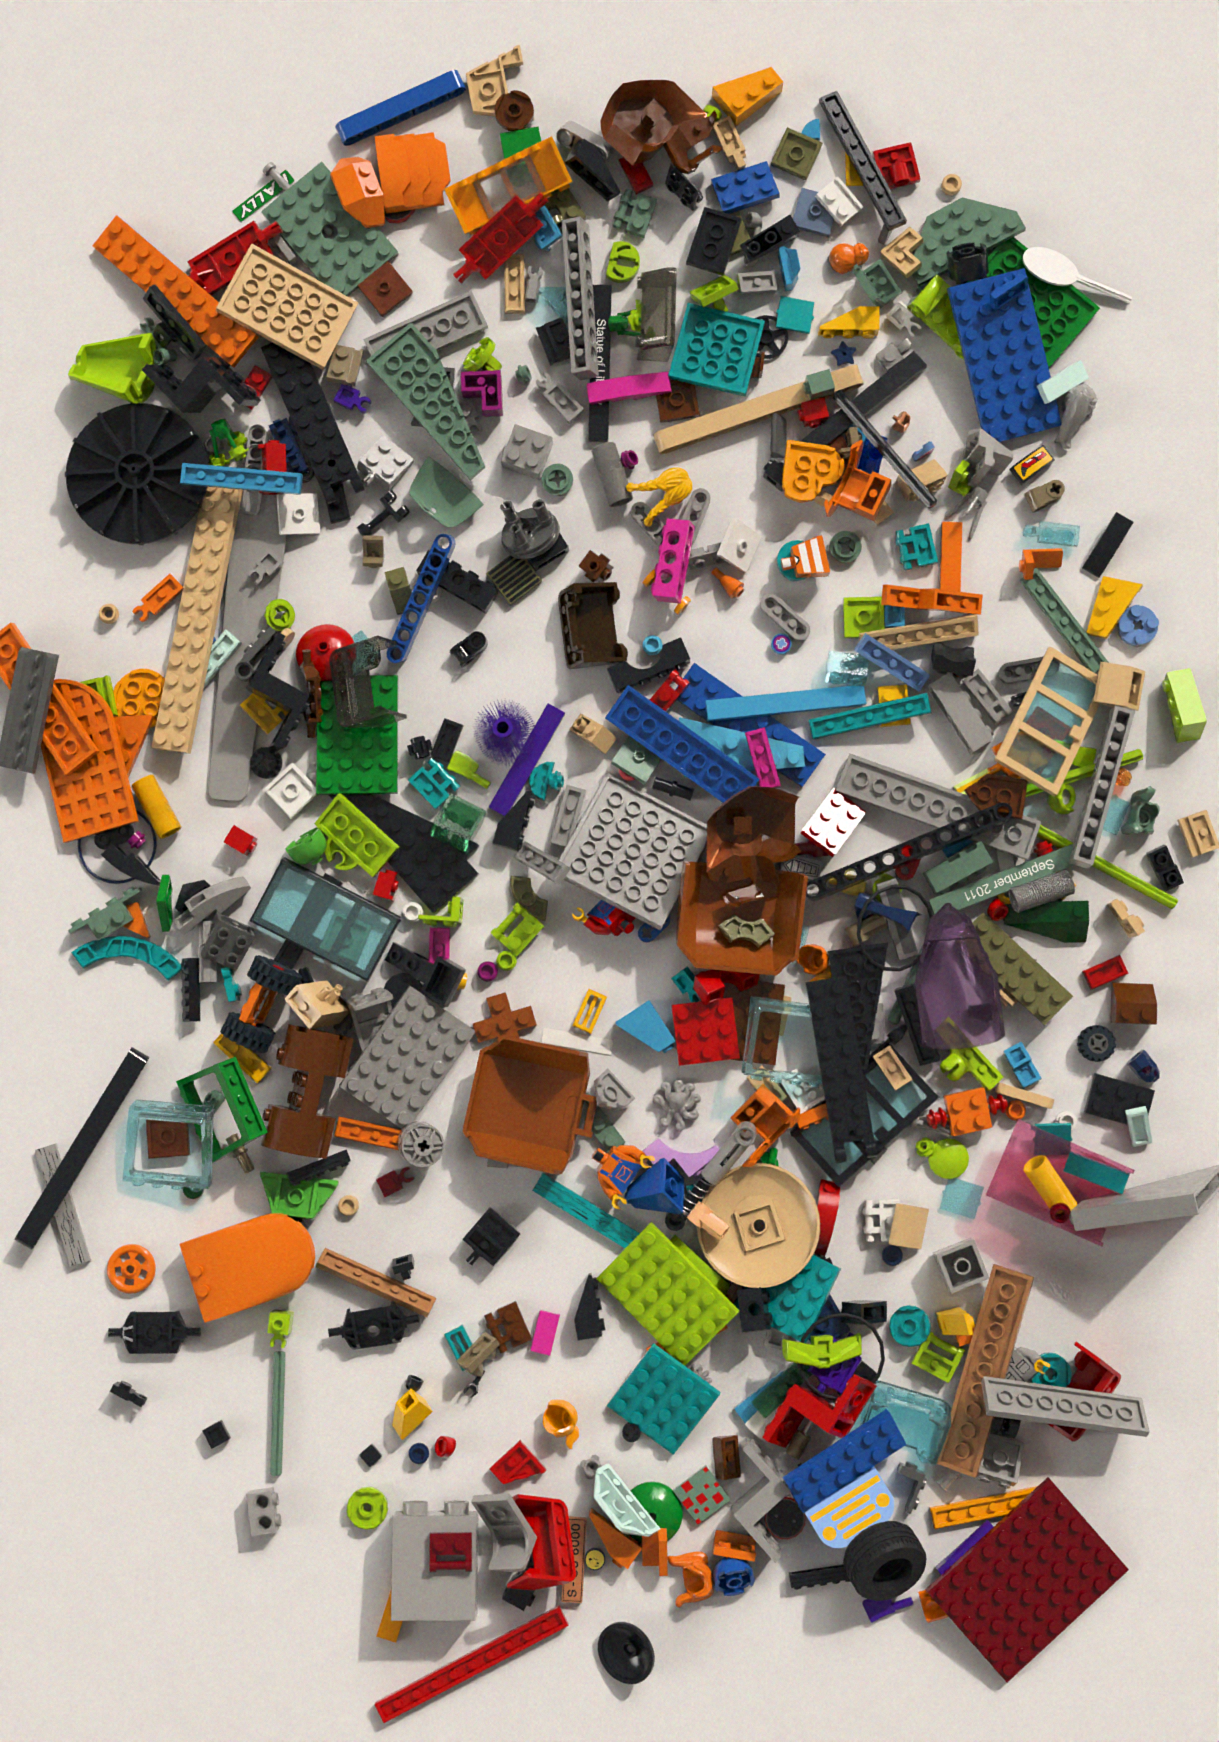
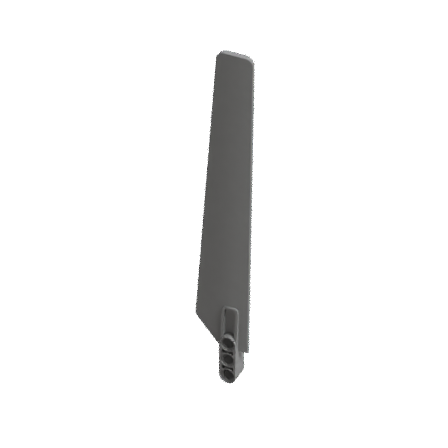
(243, 617)

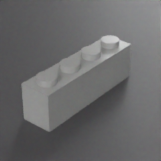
(960, 712)

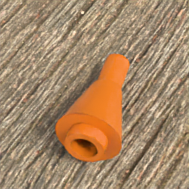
(732, 586)

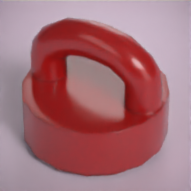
(997, 910)
(445, 1446)

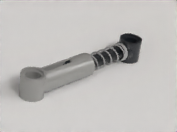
(714, 1171)

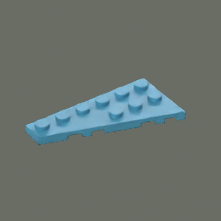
(735, 745)

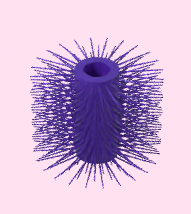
(505, 732)

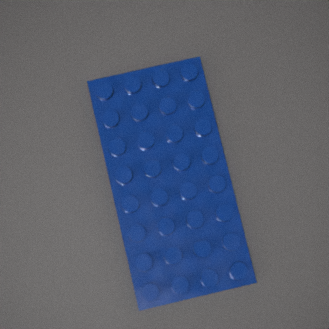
(1003, 359)

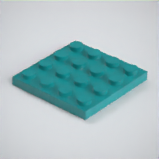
(716, 349)
(801, 1299)
(663, 1398)

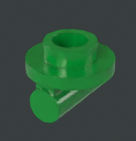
(770, 1157)

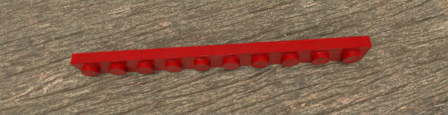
(471, 1664)

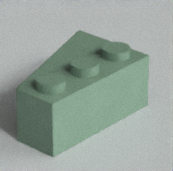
(958, 868)

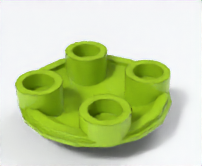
(949, 1159)

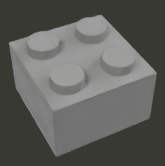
(527, 452)
(961, 1265)

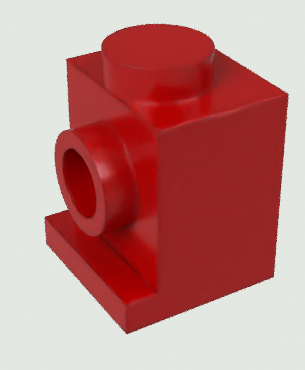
(386, 885)

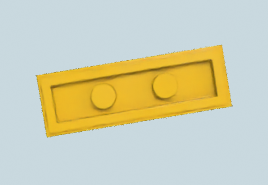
(247, 1058)

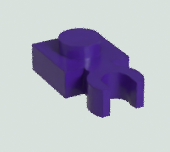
(349, 397)

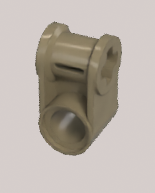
(1041, 496)

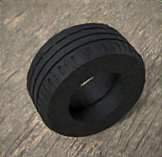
(884, 1560)

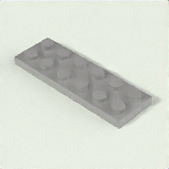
(439, 325)

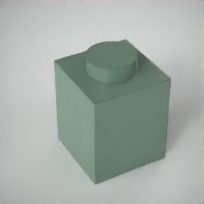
(819, 384)

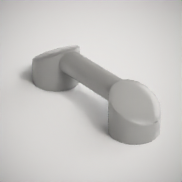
(753, 221)

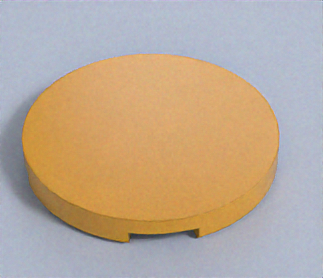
(139, 693)

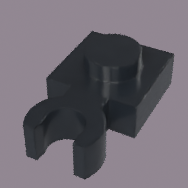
(125, 1391)

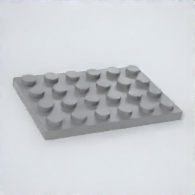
(407, 1058)

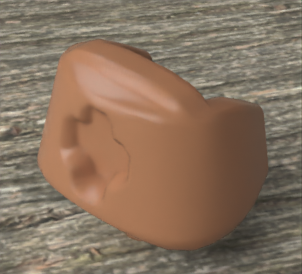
(902, 422)

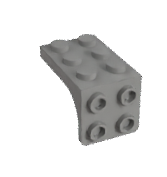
(369, 1013)
(509, 1530)

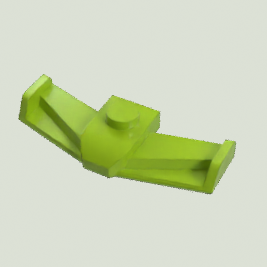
(822, 1350)

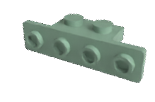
(109, 918)

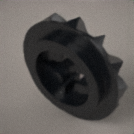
(260, 770)

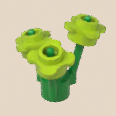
(235, 439)

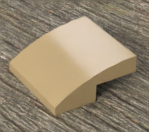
(908, 1226)

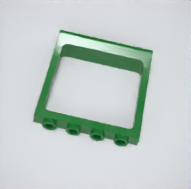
(239, 1101)

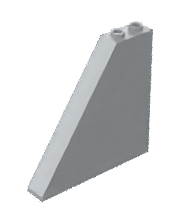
(1153, 1201)

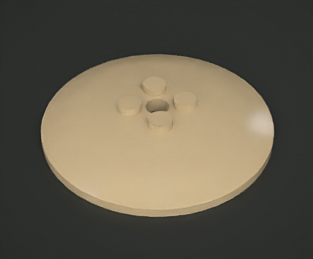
(789, 1232)

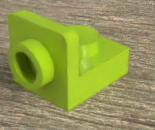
(959, 480)

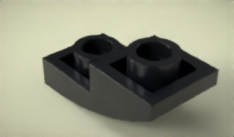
(1164, 868)

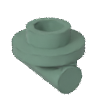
(214, 1099)

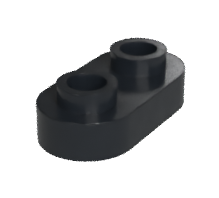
(114, 837)

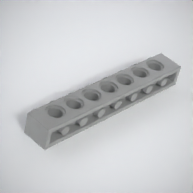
(580, 298)
(1101, 787)

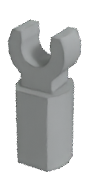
(533, 285)

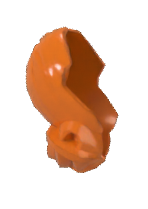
(845, 256)

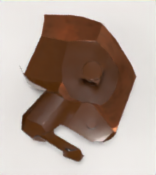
(653, 115)

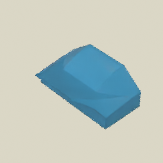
(789, 266)

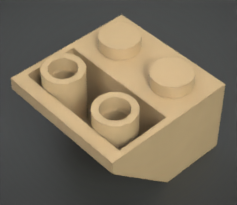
(930, 474)
(1119, 686)

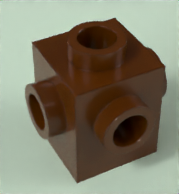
(596, 567)

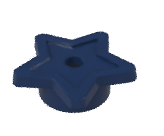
(843, 348)

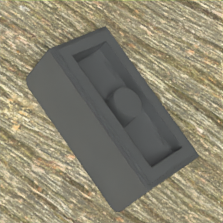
(778, 436)

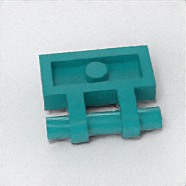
(922, 545)
(429, 787)

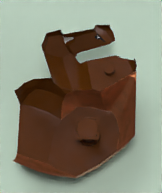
(749, 841)

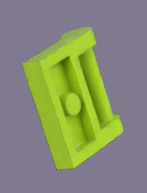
(522, 934)
(934, 1362)

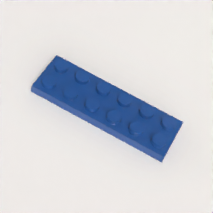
(844, 1460)

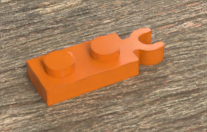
(159, 597)

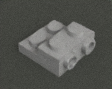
(1001, 1461)

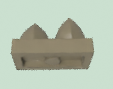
(480, 1350)

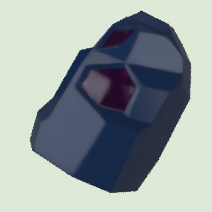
(1144, 1067)

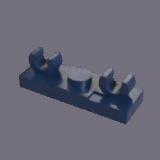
(294, 459)

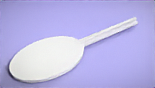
(1060, 271)

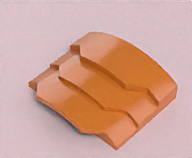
(412, 171)

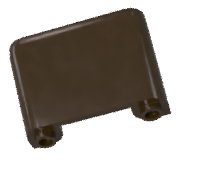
(590, 625)

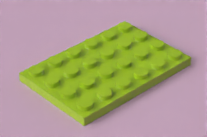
(667, 1294)

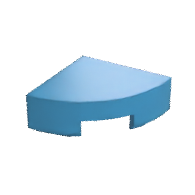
(812, 129)

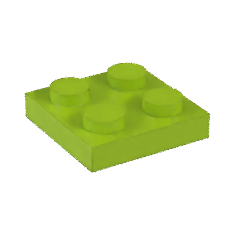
(862, 615)

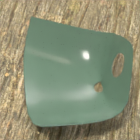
(443, 491)

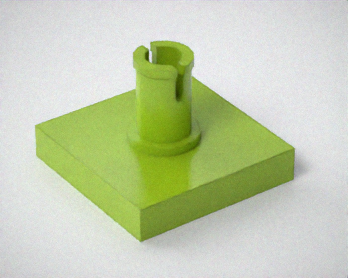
(714, 292)

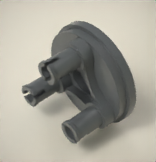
(528, 531)

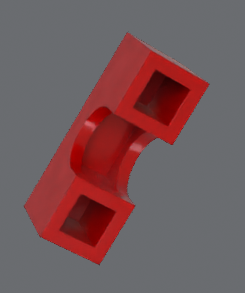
(710, 983)

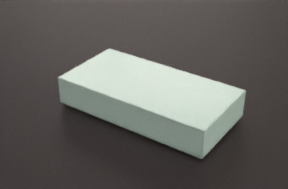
(1138, 1126)

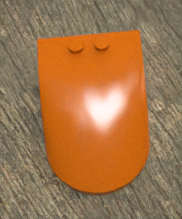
(248, 1264)

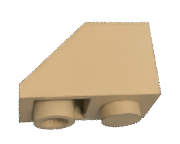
(593, 733)

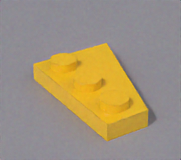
(1110, 604)

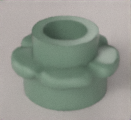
(523, 374)

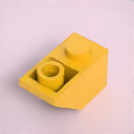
(409, 1413)

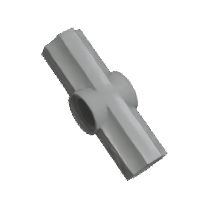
(207, 968)

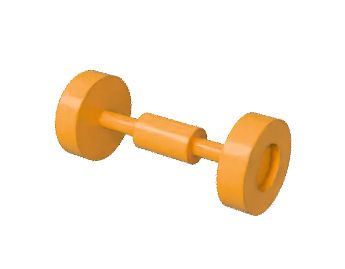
(680, 607)

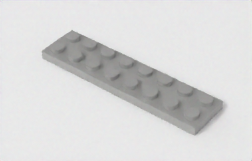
(1064, 1406)

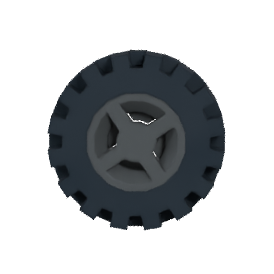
(1102, 1038)

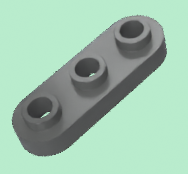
(1017, 670)

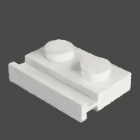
(839, 201)

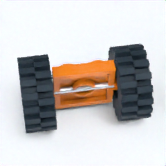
(248, 1027)

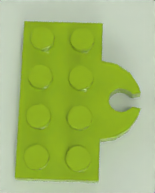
(354, 837)

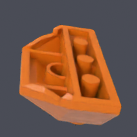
(359, 191)

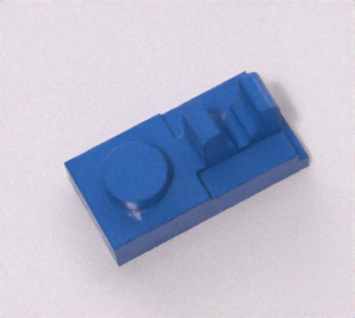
(1009, 290)

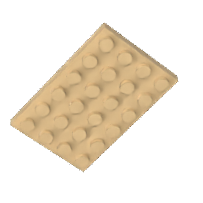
(286, 306)

